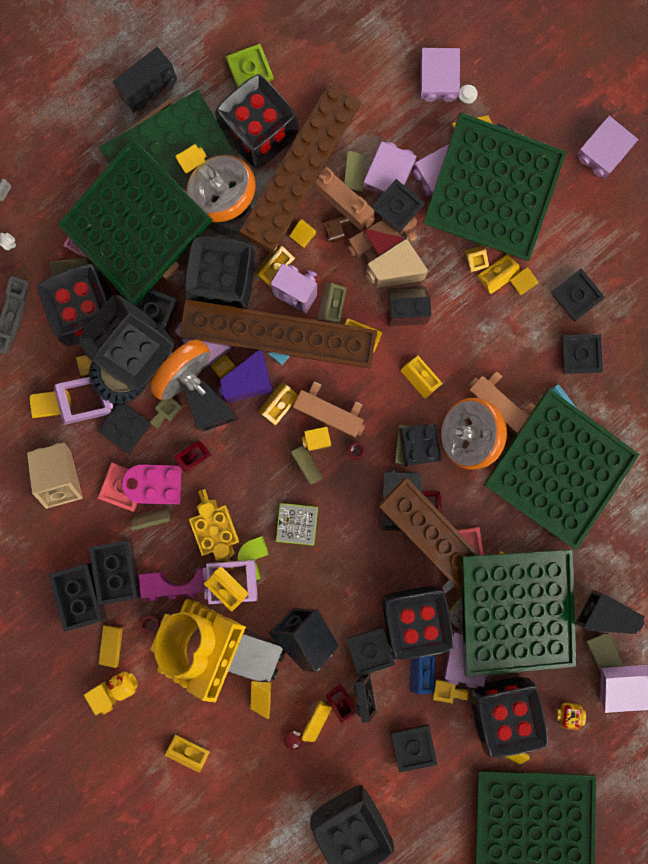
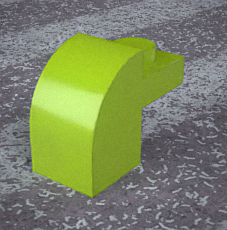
(253, 550)

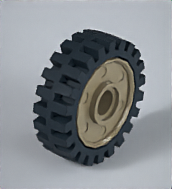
(110, 387)

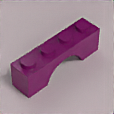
(155, 585)

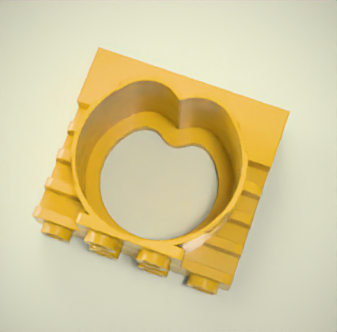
(212, 658)

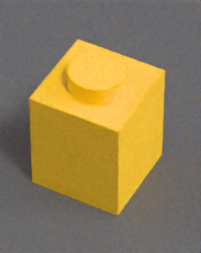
(191, 158)
(316, 439)
(99, 699)

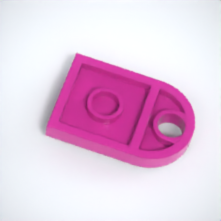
(155, 484)

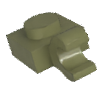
(167, 409)

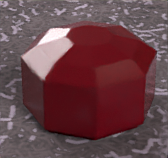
(356, 451)
(149, 624)
(293, 739)

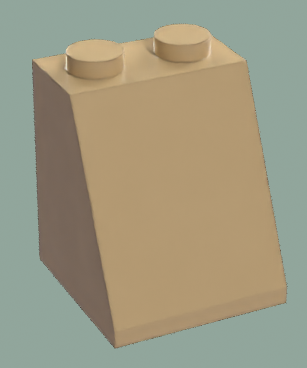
(396, 267)
(53, 475)

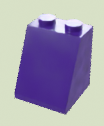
(246, 380)

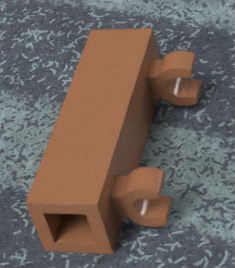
(344, 199)
(359, 246)
(329, 414)
(512, 414)

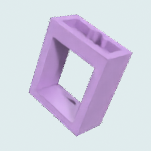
(63, 405)
(251, 579)

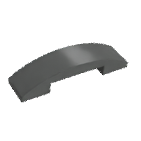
(12, 312)

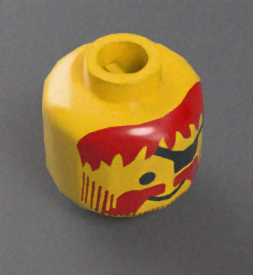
(122, 686)
(571, 716)

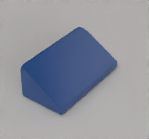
(422, 675)

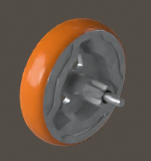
(214, 179)
(180, 369)
(485, 434)

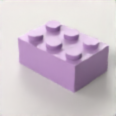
(294, 288)

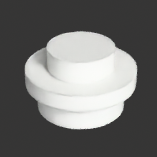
(468, 94)
(7, 241)

